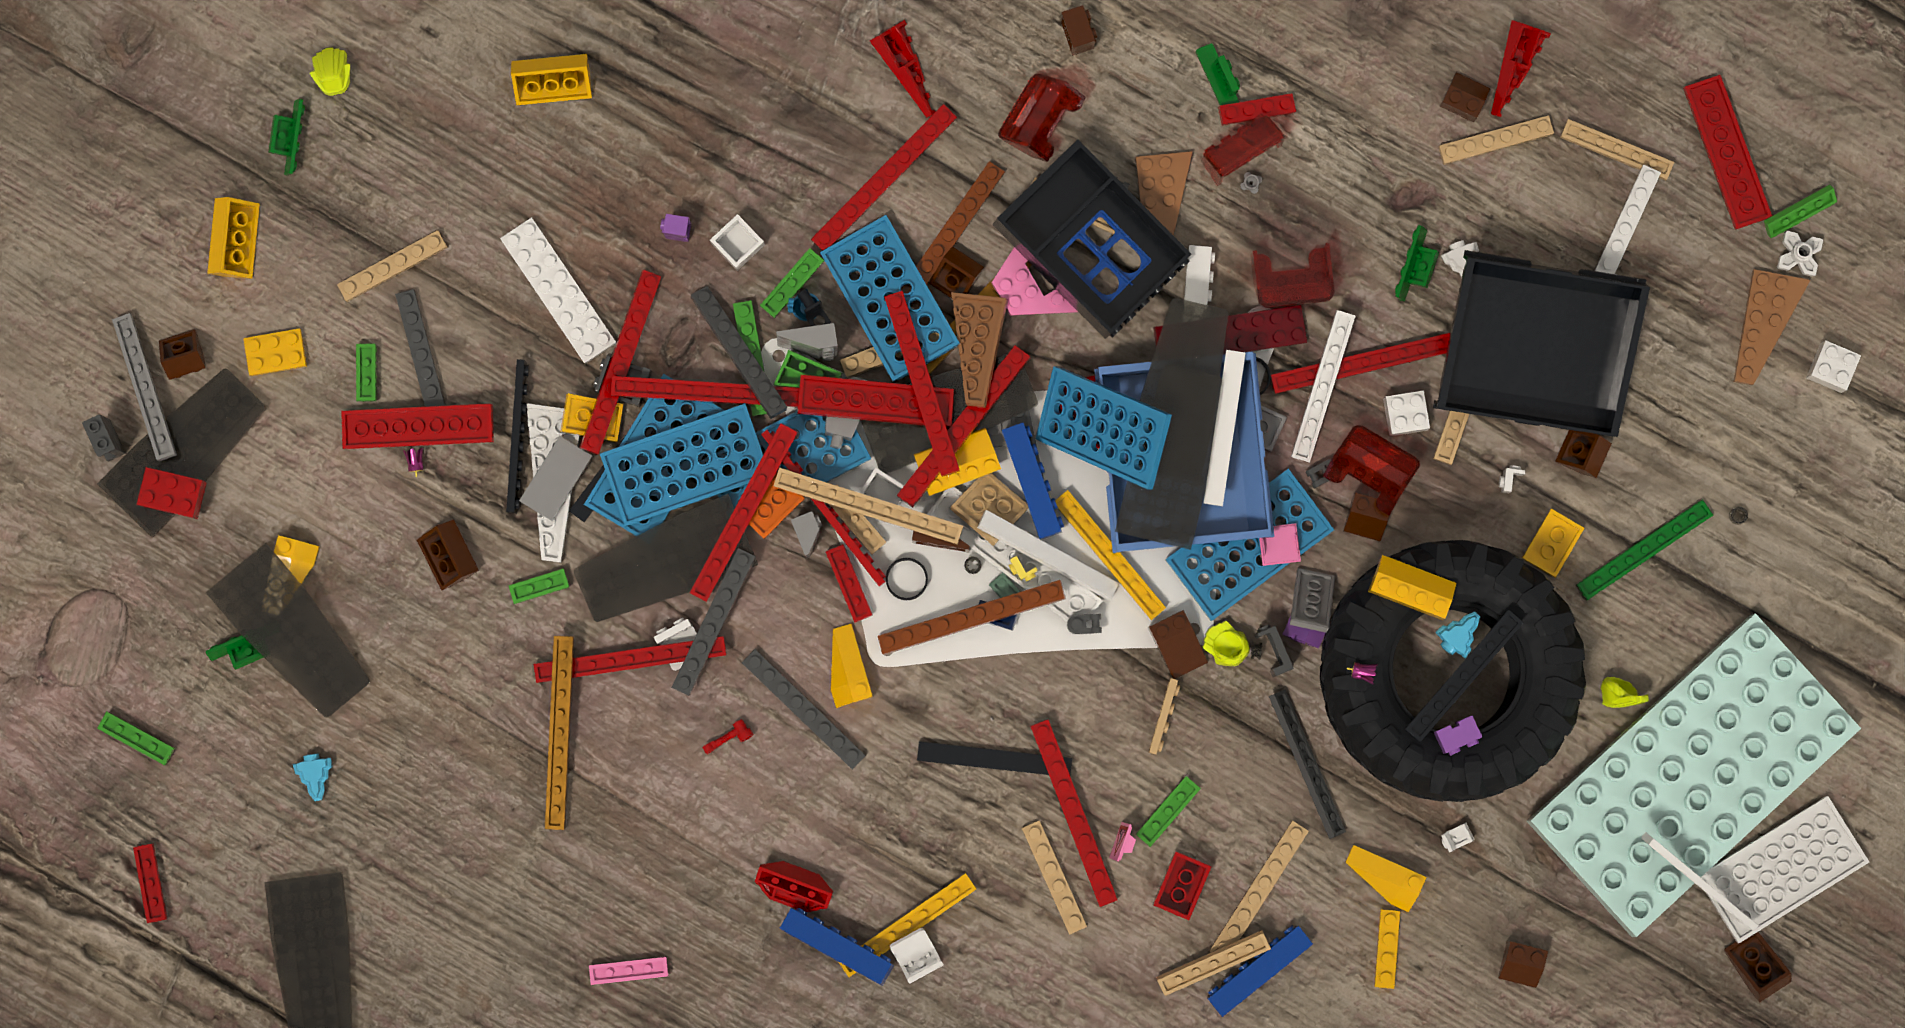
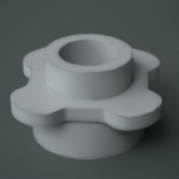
(1250, 177)

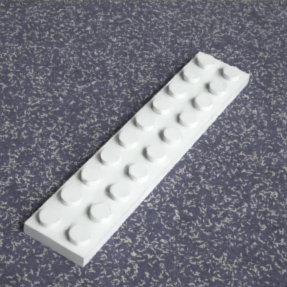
(1078, 598)

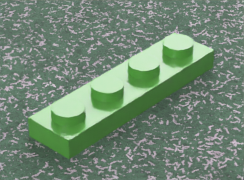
(1800, 211)
(792, 283)
(136, 738)
(1168, 811)

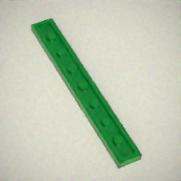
(1644, 550)

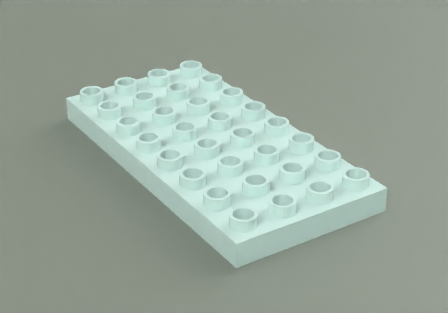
(1693, 774)

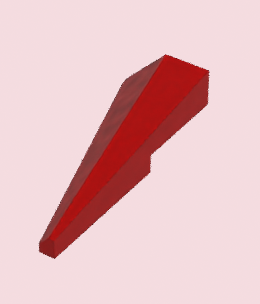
(1520, 49)
(897, 53)

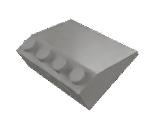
(812, 341)

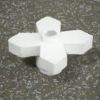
(1794, 245)

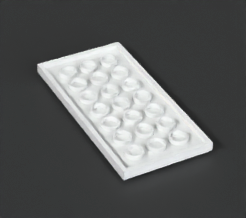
(1785, 867)

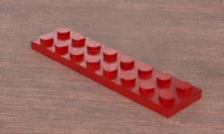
(1727, 152)
(867, 400)
(417, 426)

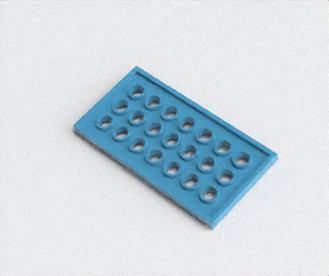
(884, 269)
(1116, 401)
(644, 420)
(666, 440)
(815, 455)
(1259, 574)

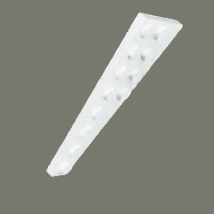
(544, 430)

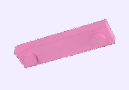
(628, 970)

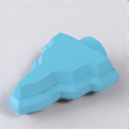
(1459, 634)
(314, 773)

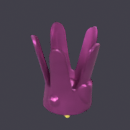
(414, 464)
(1363, 671)

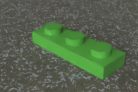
(366, 373)
(539, 586)

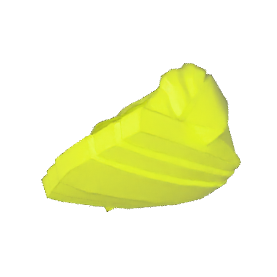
(331, 71)
(1226, 644)
(1620, 693)

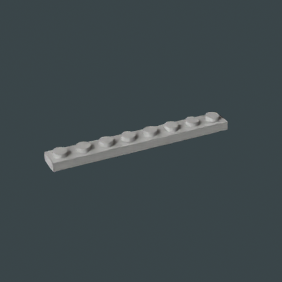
(144, 387)

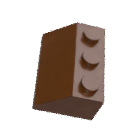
(447, 554)

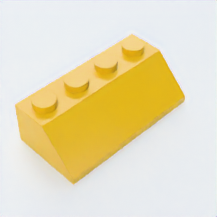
(551, 79)
(233, 238)
(974, 459)
(1412, 587)

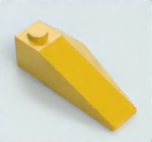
(296, 555)
(848, 673)
(1390, 880)

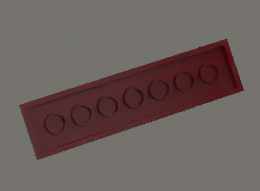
(1261, 330)

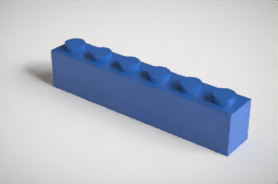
(1032, 481)
(836, 946)
(1259, 971)

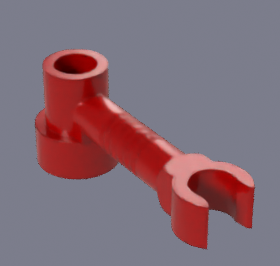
(740, 730)

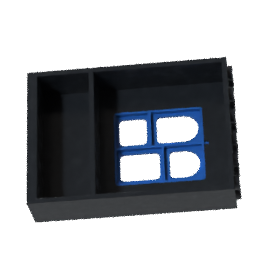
(1059, 211)

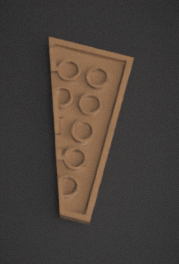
(1162, 185)
(1768, 310)
(978, 331)

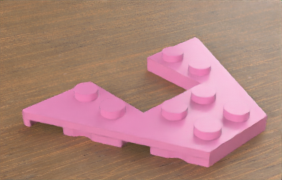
(1022, 291)

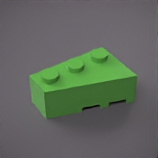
(797, 365)

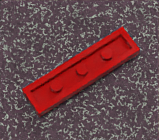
(1249, 110)
(849, 583)
(150, 883)

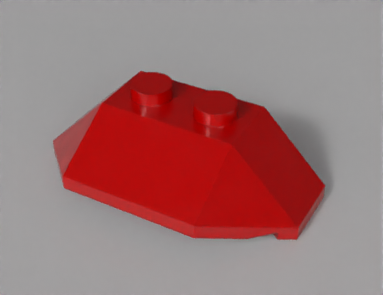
(794, 886)

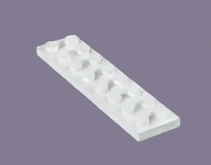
(558, 290)

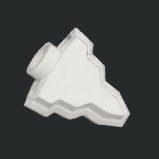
(1455, 255)

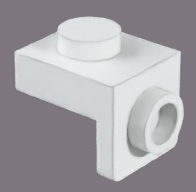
(1506, 480)
(1457, 837)

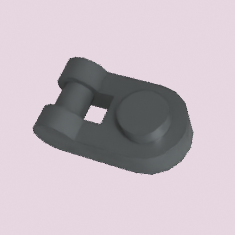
(1313, 474)
(1077, 624)

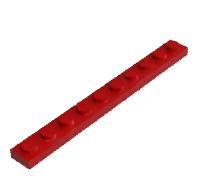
(884, 178)
(620, 360)
(1365, 362)
(922, 384)
(694, 391)
(964, 426)
(743, 512)
(831, 516)
(628, 659)
(1074, 813)

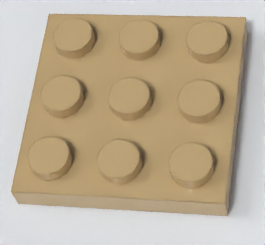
(990, 495)

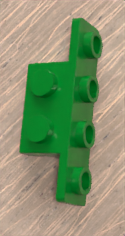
(1219, 75)
(285, 136)
(1418, 266)
(239, 651)

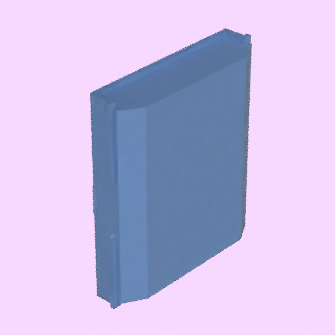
(1247, 498)

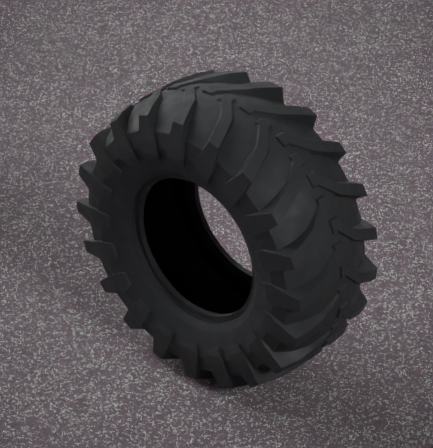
(1541, 691)

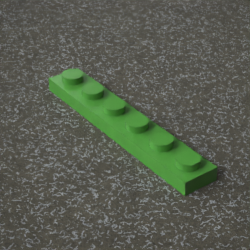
(748, 331)

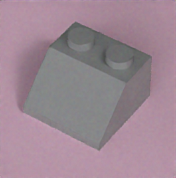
(807, 531)

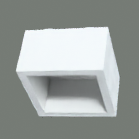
(737, 242)
(1833, 366)
(1406, 413)
(882, 487)

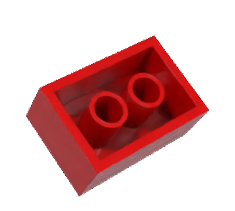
(171, 493)
(1181, 885)

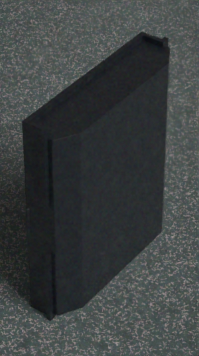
(1542, 344)

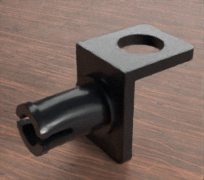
(812, 309)

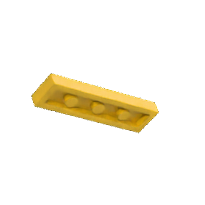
(1387, 949)

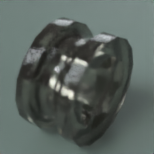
(1736, 521)
(972, 559)
(1256, 650)

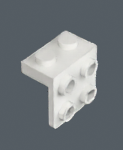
(680, 632)
(916, 955)

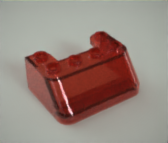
(1038, 114)
(1241, 147)
(1294, 286)
(1375, 464)

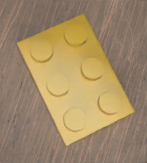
(275, 352)
(578, 412)
(1553, 543)

